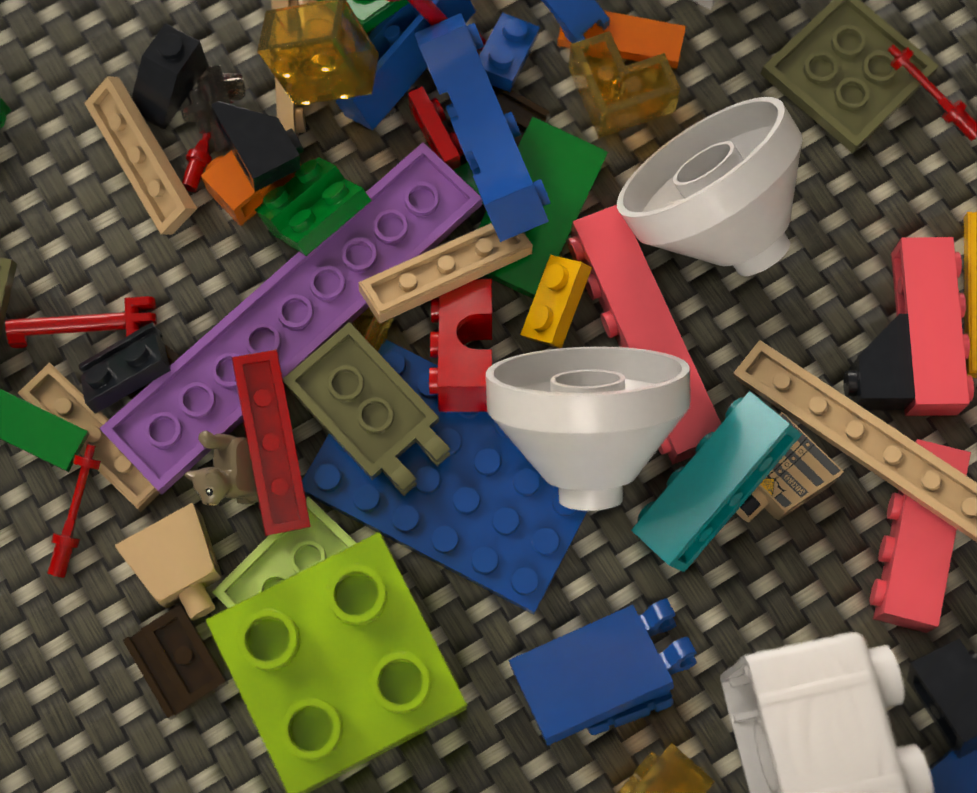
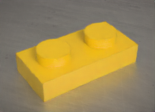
(556, 301)

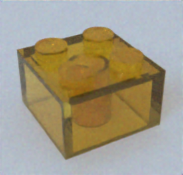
(318, 51)

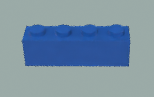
(398, 61)

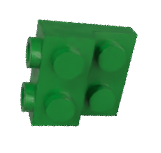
(311, 205)

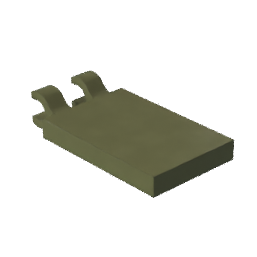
(366, 406)

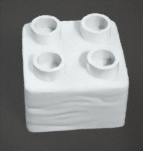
(819, 719)

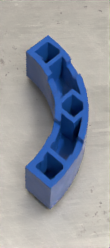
(482, 128)

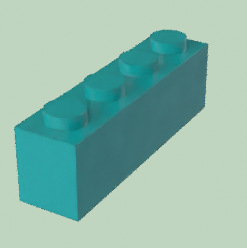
(715, 481)

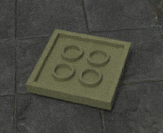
(844, 73)

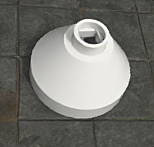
(720, 188)
(588, 415)

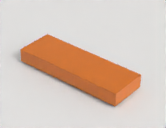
(639, 37)

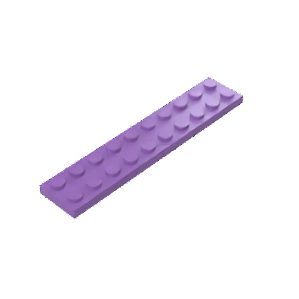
(289, 312)

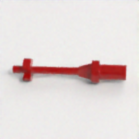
(954, 112)
(198, 160)
(65, 541)

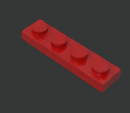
(270, 442)

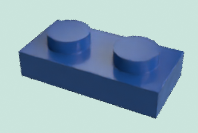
(508, 50)

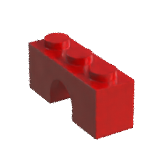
(461, 371)

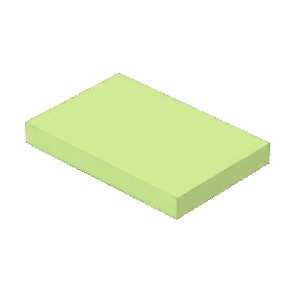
(284, 556)

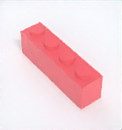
(928, 291)
(916, 557)

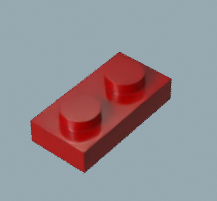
(429, 118)

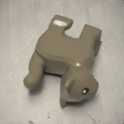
(230, 473)

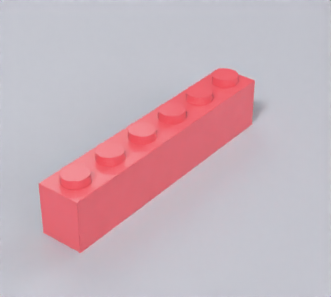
(638, 314)

